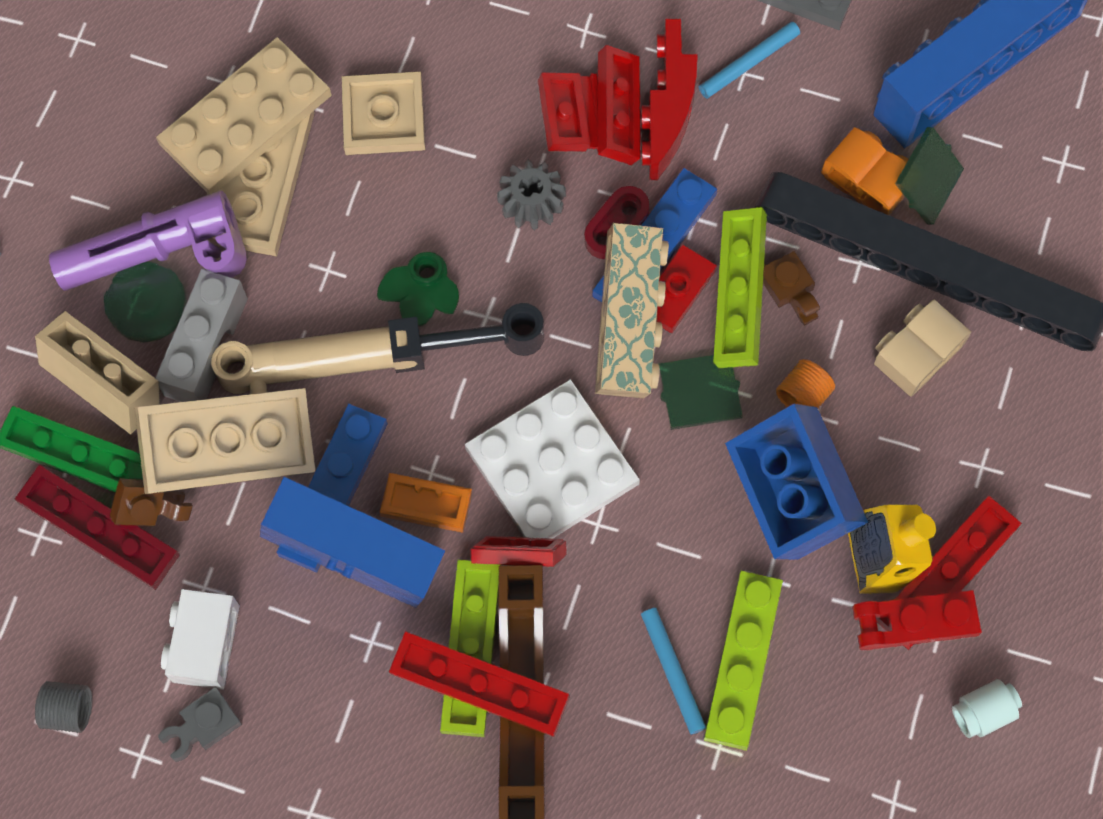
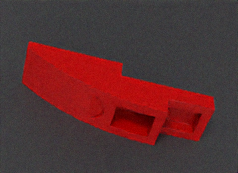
(671, 102)

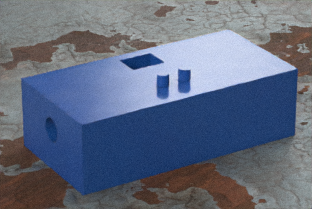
(351, 542)

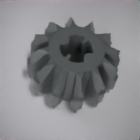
(518, 196)

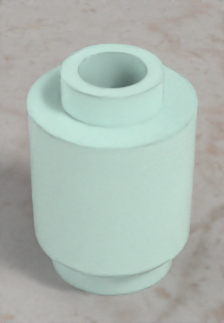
(987, 709)

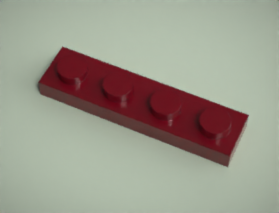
(91, 525)

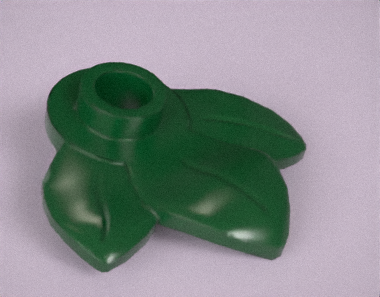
(420, 295)

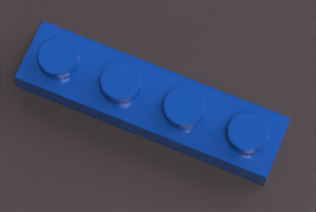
(676, 213)
(343, 464)

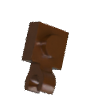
(791, 283)
(135, 507)

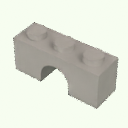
(209, 313)

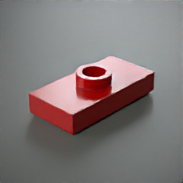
(684, 282)
(518, 551)

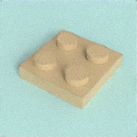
(383, 113)

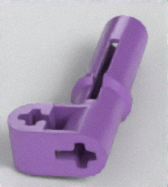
(156, 238)

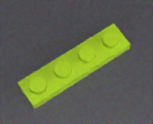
(740, 288)
(471, 634)
(743, 660)

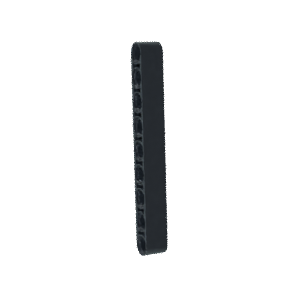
(932, 261)

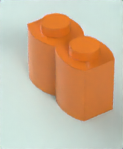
(866, 171)

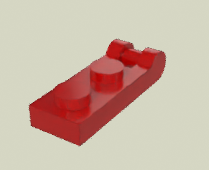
(918, 620)

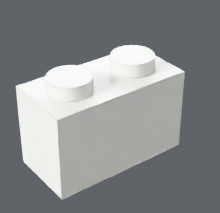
(200, 639)

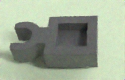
(206, 721)

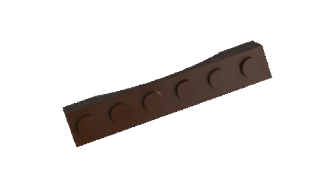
(521, 653)

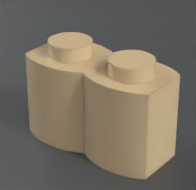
(921, 346)

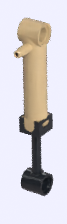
(363, 350)

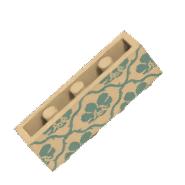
(630, 311)

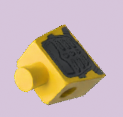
(891, 547)

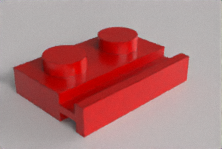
(569, 110)

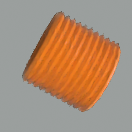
(806, 385)

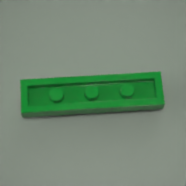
(68, 449)

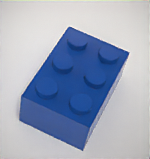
(796, 482)

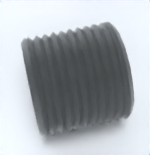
(63, 706)

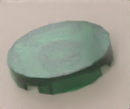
(145, 302)

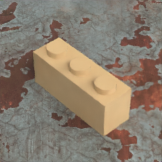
(95, 370)

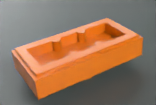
(426, 502)

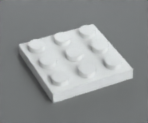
(552, 463)

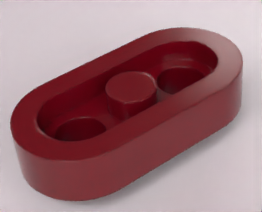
(612, 213)

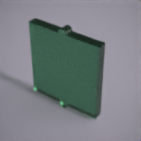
(929, 176)
(699, 392)

